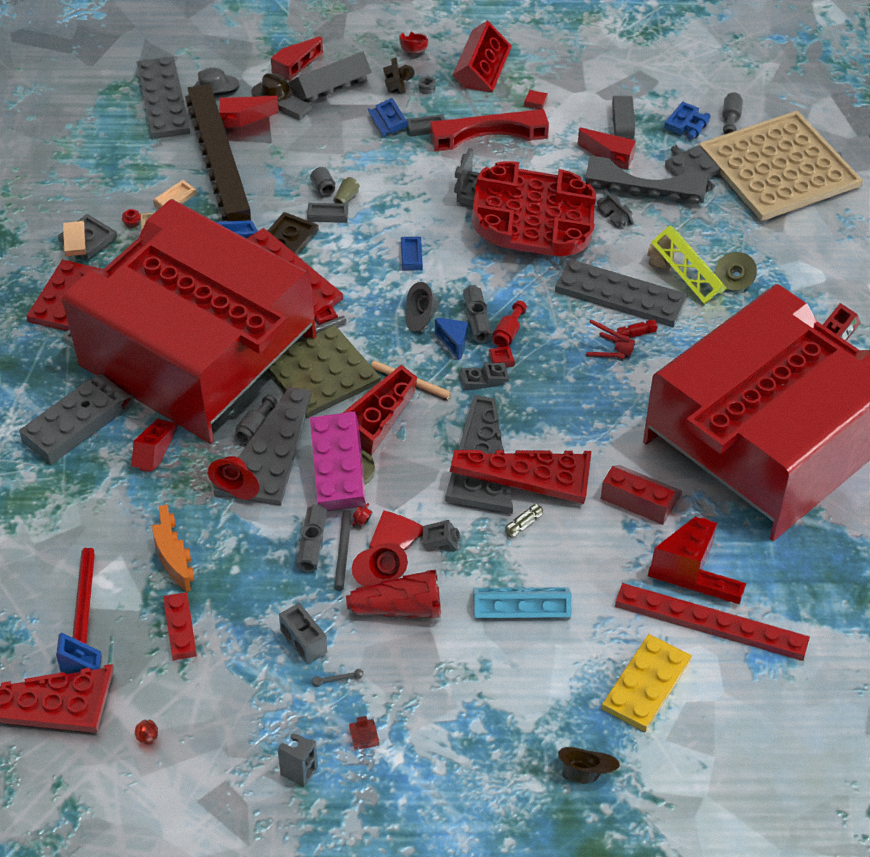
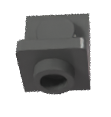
(441, 534)

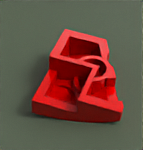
(396, 530)

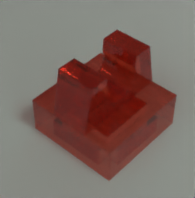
(363, 733)

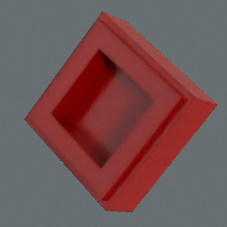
(535, 99)
(328, 315)
(502, 355)

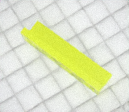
(692, 256)

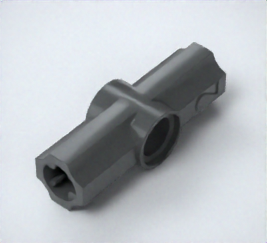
(477, 314)
(312, 538)

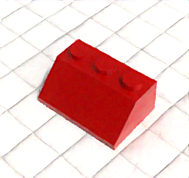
(639, 493)

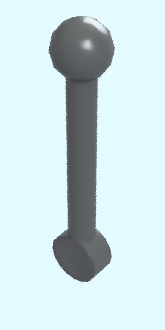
(317, 681)

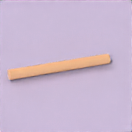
(420, 383)

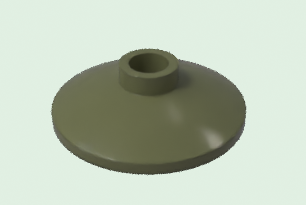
(734, 263)

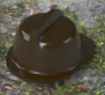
(273, 85)
(584, 765)

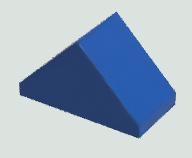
(452, 335)
(75, 655)

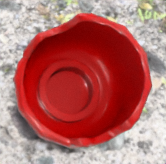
(413, 43)

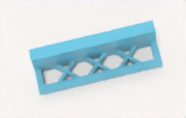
(522, 602)

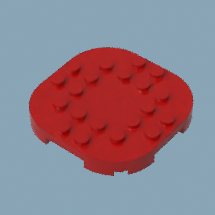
(533, 210)

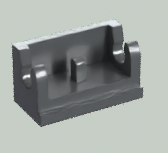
(298, 762)

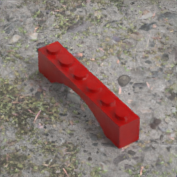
(523, 124)

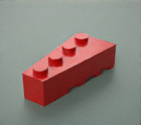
(382, 407)

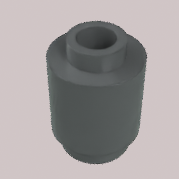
(322, 181)

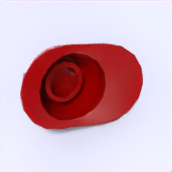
(234, 477)
(379, 564)

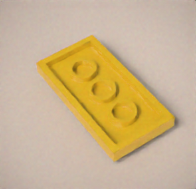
(646, 682)

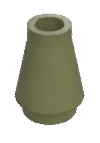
(348, 188)

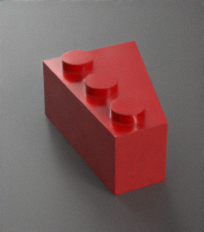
(685, 550)

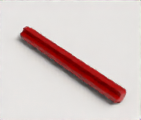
(83, 595)

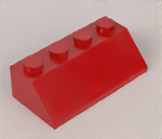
(482, 58)

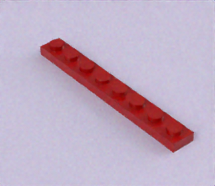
(712, 621)

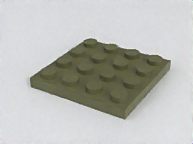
(326, 367)

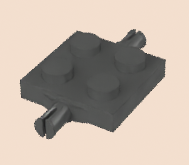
(693, 160)

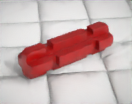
(638, 328)

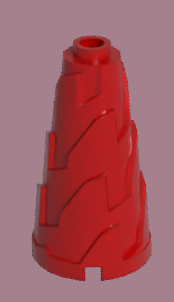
(408, 596)

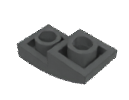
(488, 376)

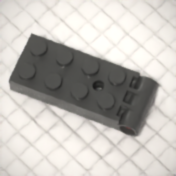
(75, 418)

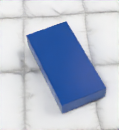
(411, 253)

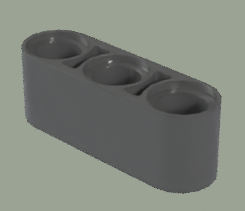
(623, 116)

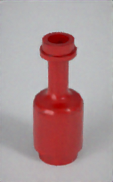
(508, 325)

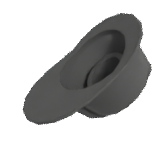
(217, 79)
(421, 306)

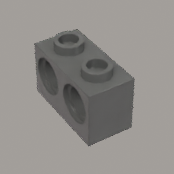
(303, 633)

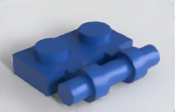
(682, 117)

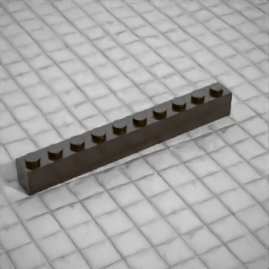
(218, 154)

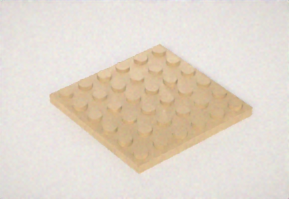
(780, 165)

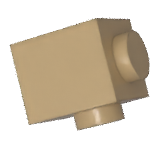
(656, 258)

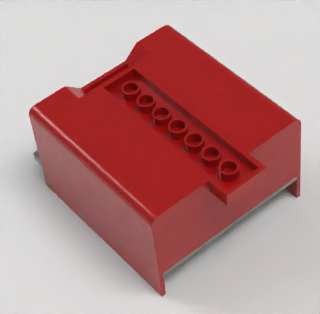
(188, 316)
(768, 407)

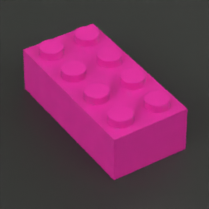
(338, 461)

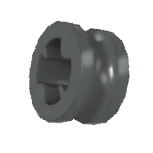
(427, 85)

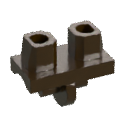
(396, 75)

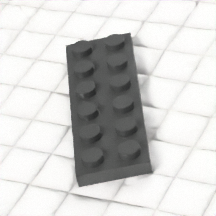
(163, 97)
(621, 292)

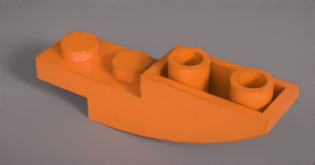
(171, 550)

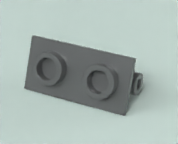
(620, 214)

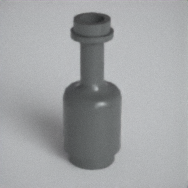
(732, 111)
(254, 419)

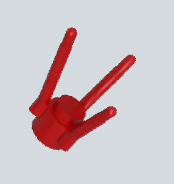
(624, 344)

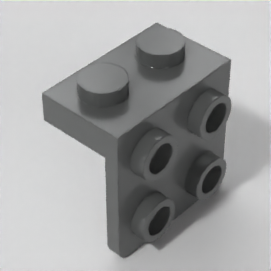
(466, 179)

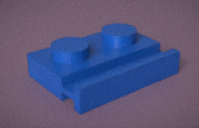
(388, 117)

